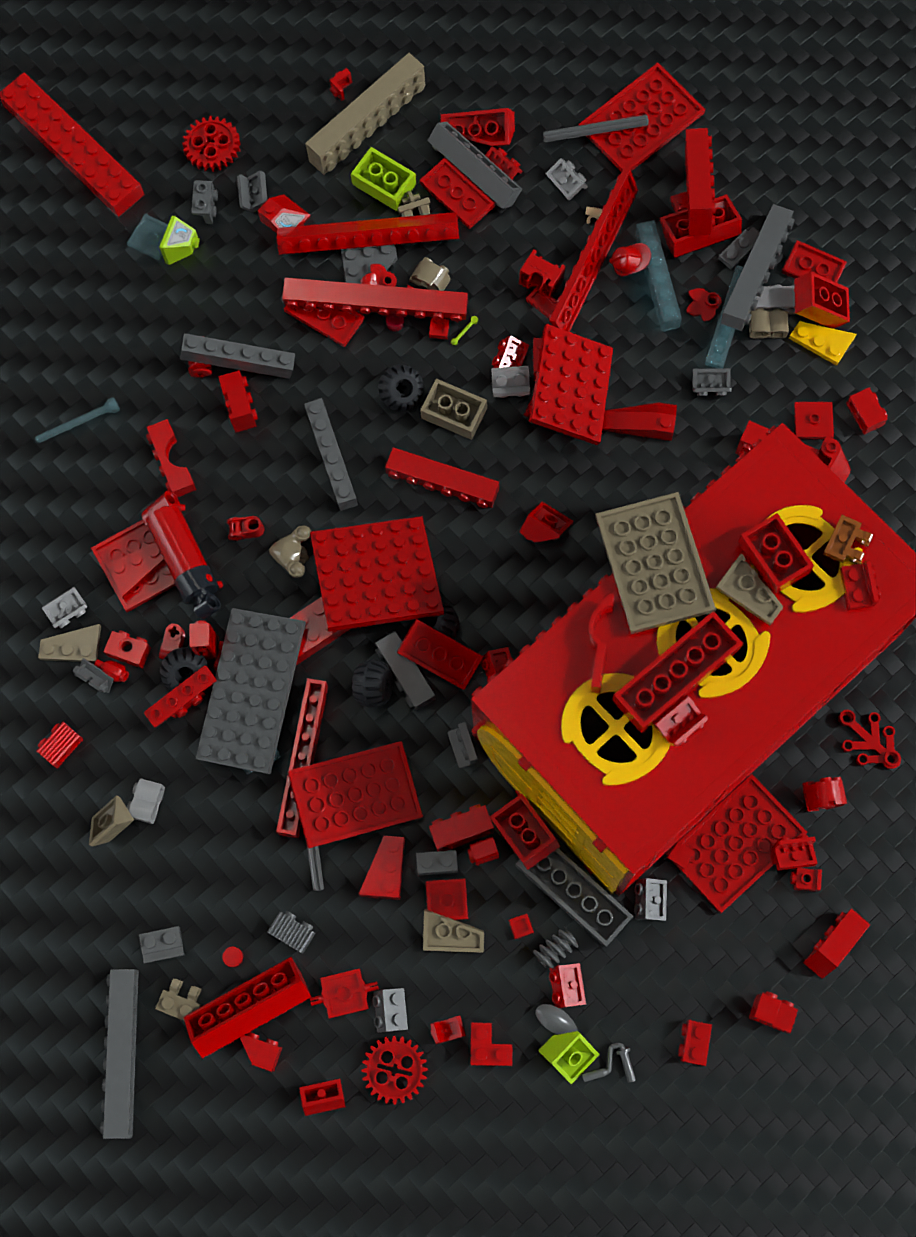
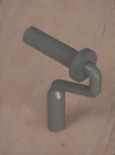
(625, 1060)

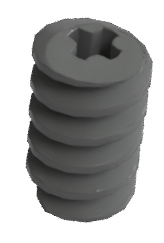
(555, 948)

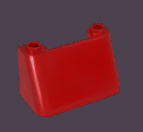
(834, 458)

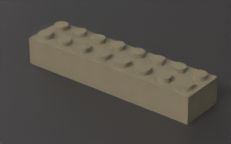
(366, 114)

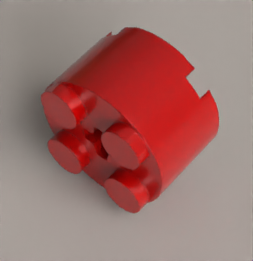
(824, 794)

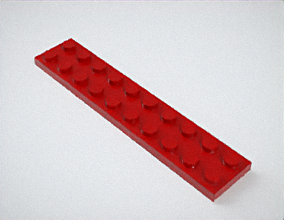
(595, 252)

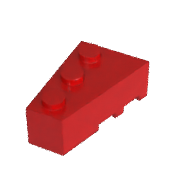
(238, 401)
(386, 870)
(837, 943)

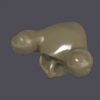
(290, 552)

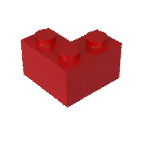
(773, 1012)
(485, 1052)

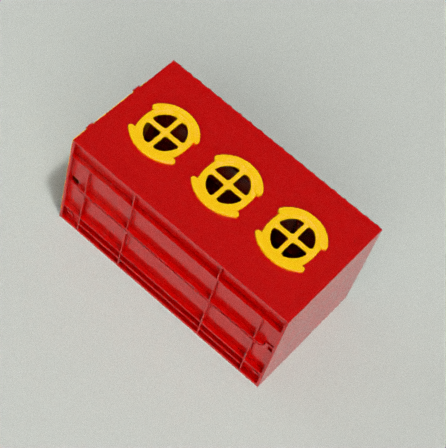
(634, 812)

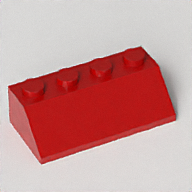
(676, 228)

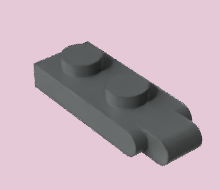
(739, 248)

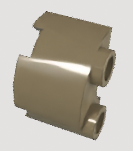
(430, 275)

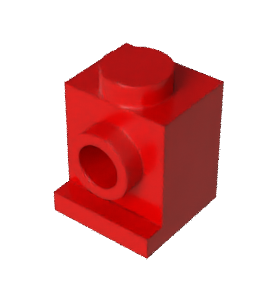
(799, 884)

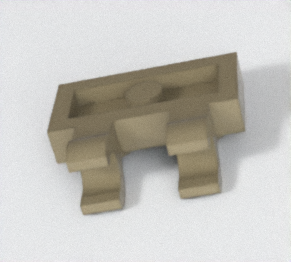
(177, 1005)

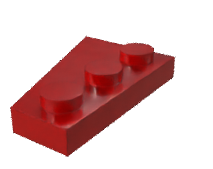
(134, 567)

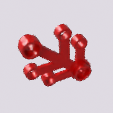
(872, 741)

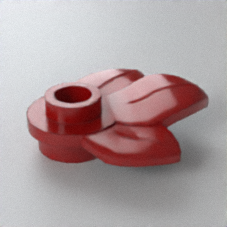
(377, 276)
(701, 303)

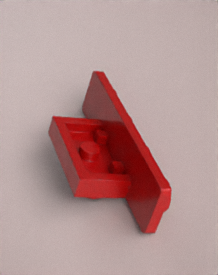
(181, 698)

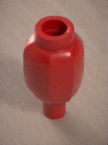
(113, 669)

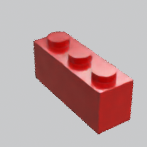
(204, 640)

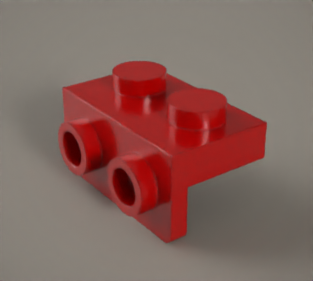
(680, 721)
(794, 852)

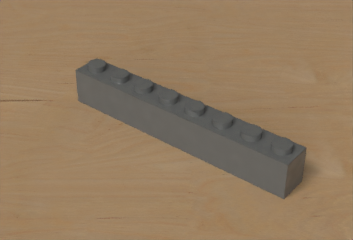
(757, 268)
(120, 1054)

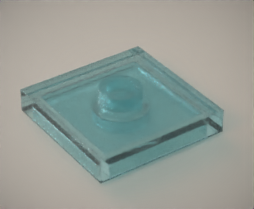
(148, 236)

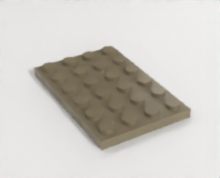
(655, 563)

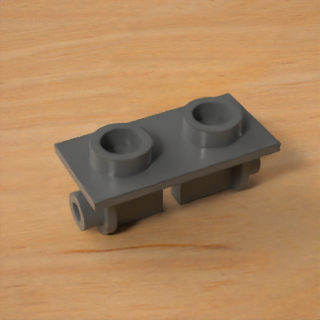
(96, 676)

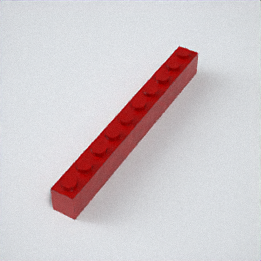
(367, 233)
(375, 298)

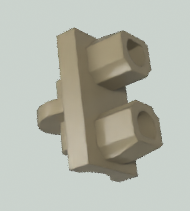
(420, 205)

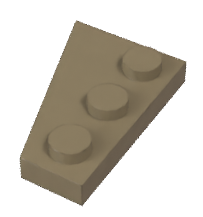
(748, 591)
(72, 645)
(450, 935)

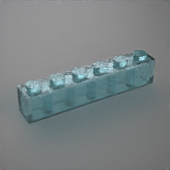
(659, 278)

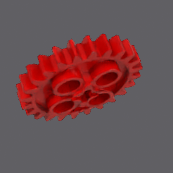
(211, 143)
(399, 1051)

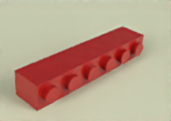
(442, 477)

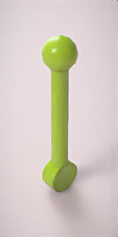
(474, 320)

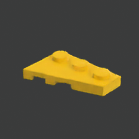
(823, 341)

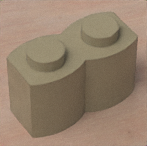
(768, 324)

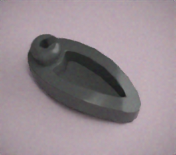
(555, 1019)

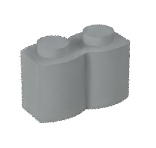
(146, 800)

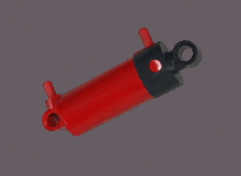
(182, 554)

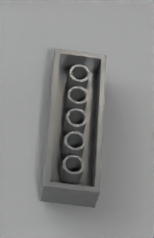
(578, 896)

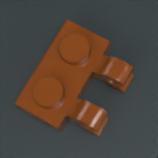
(842, 539)

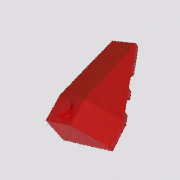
(485, 126)
(646, 420)

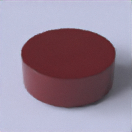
(394, 322)

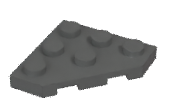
(358, 260)

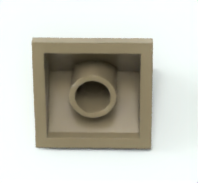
(109, 822)

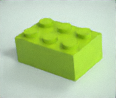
(383, 178)

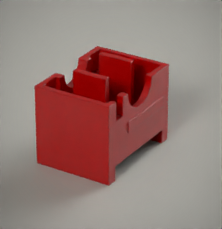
(542, 274)

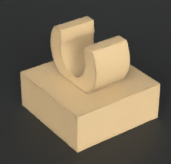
(593, 212)

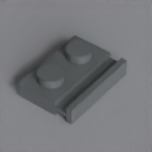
(161, 945)

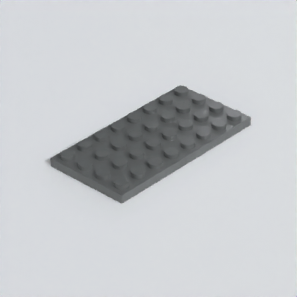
(251, 690)

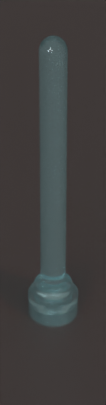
(110, 406)

